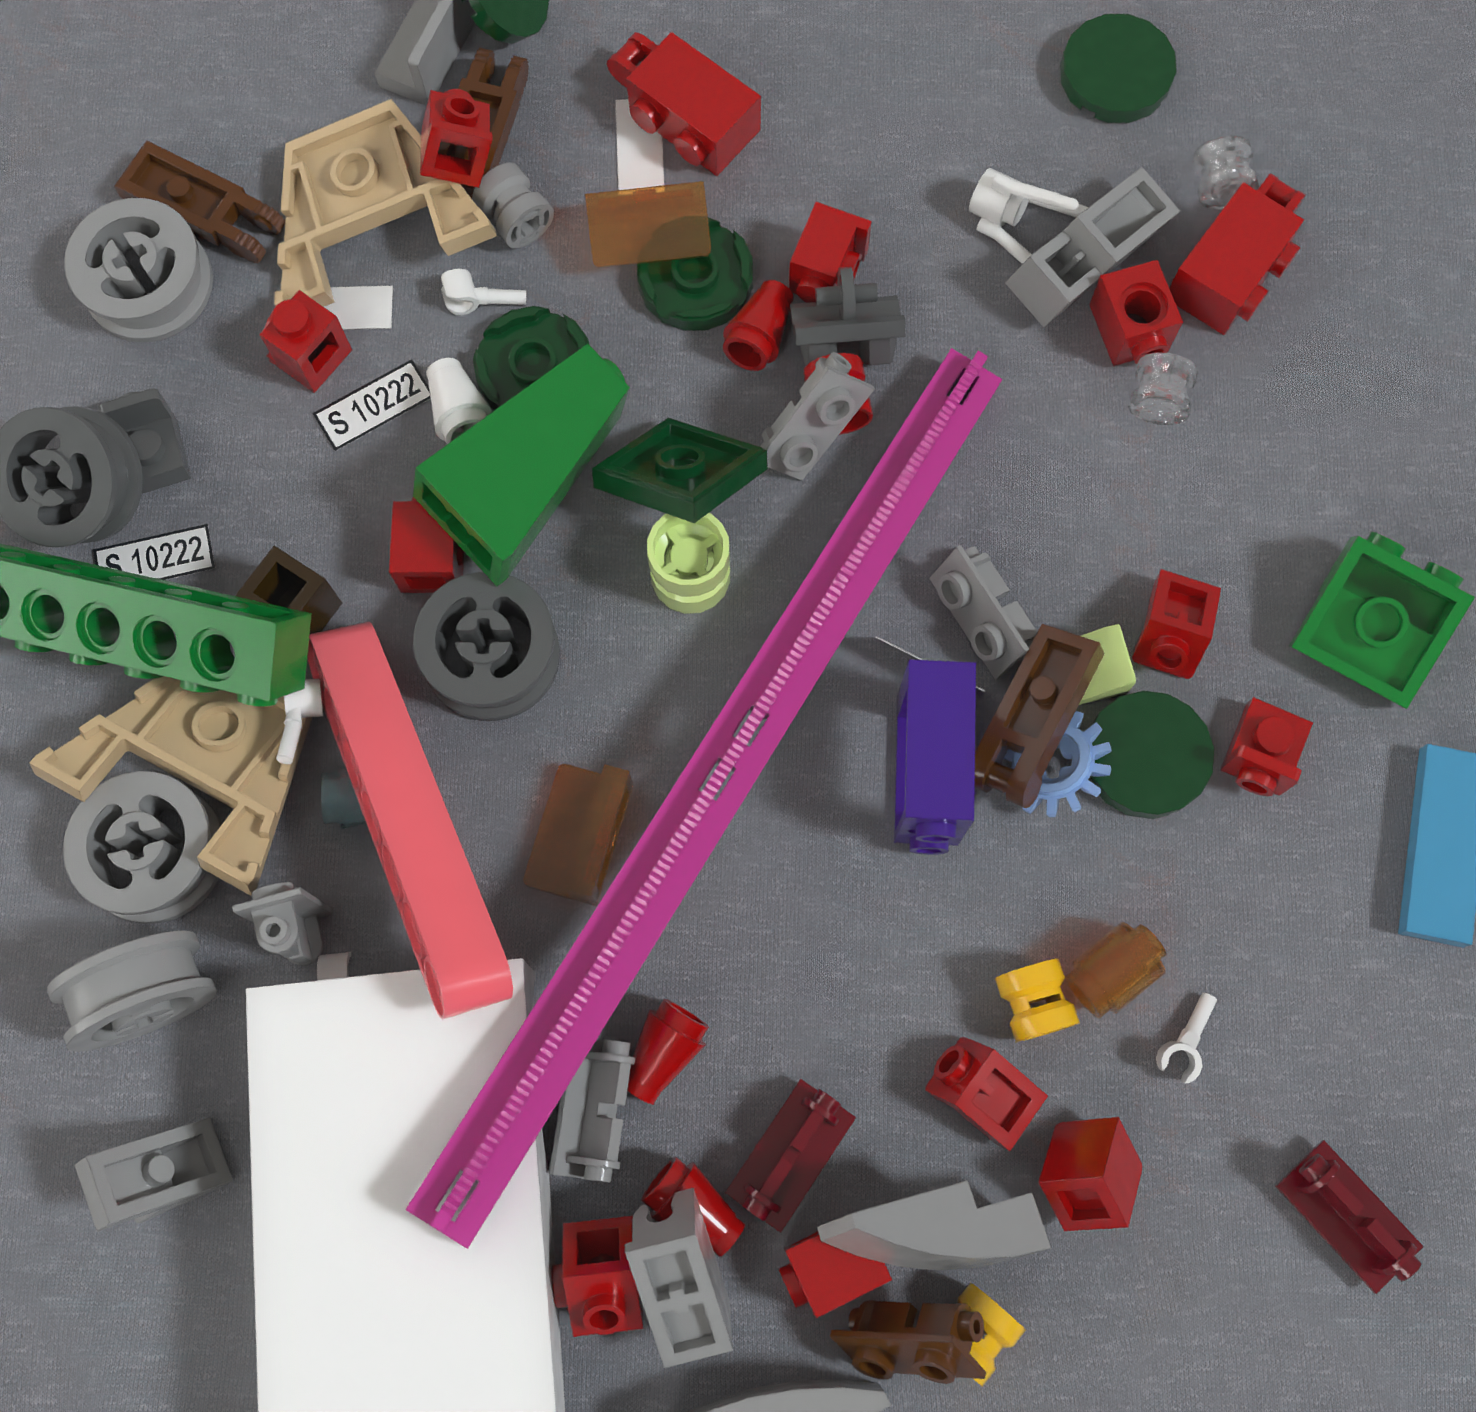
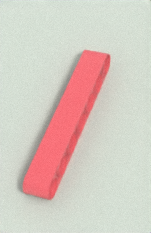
(409, 823)

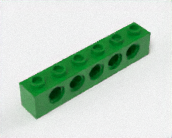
(132, 621)

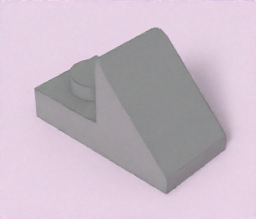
(152, 1174)

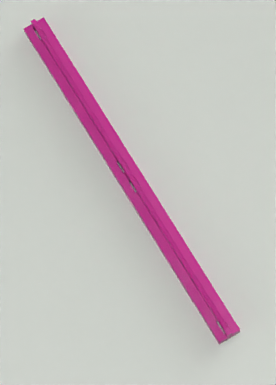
(690, 822)

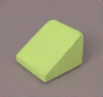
(1115, 671)

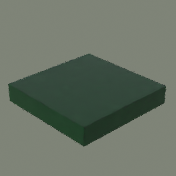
(680, 469)

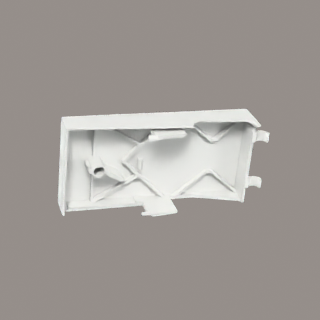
(351, 1290)

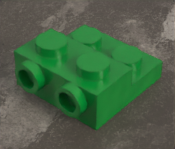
(1382, 618)

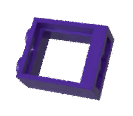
(935, 755)

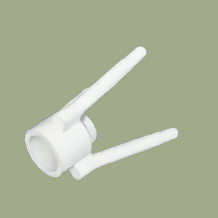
(1003, 200)

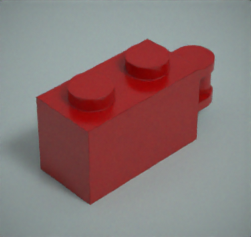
(687, 99)
(1238, 254)

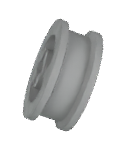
(110, 286)
(126, 815)
(131, 990)

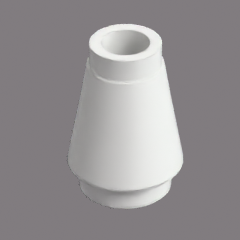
(454, 399)

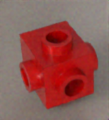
(597, 1278)

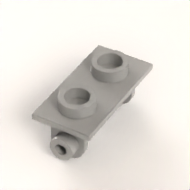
(814, 422)
(971, 591)
(286, 921)
(587, 1123)

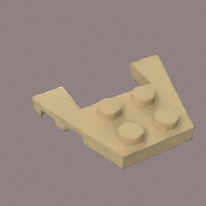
(354, 181)
(204, 742)

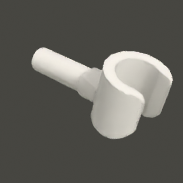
(463, 298)
(298, 706)
(1189, 1039)

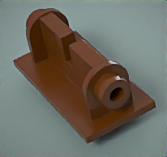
(936, 1349)

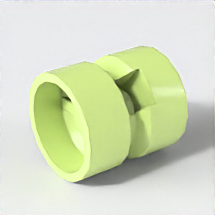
(689, 562)

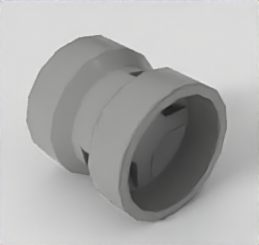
(517, 210)

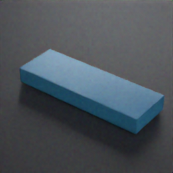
(1441, 849)

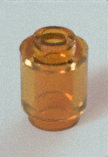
(1116, 969)

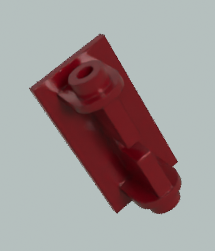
(790, 1155)
(1351, 1218)

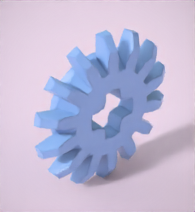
(1078, 747)

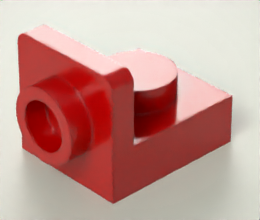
(1177, 624)
(1266, 749)
(986, 1091)

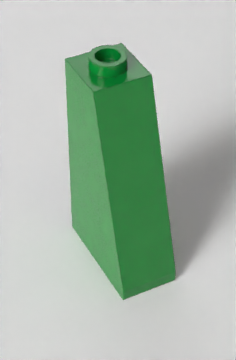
(519, 462)

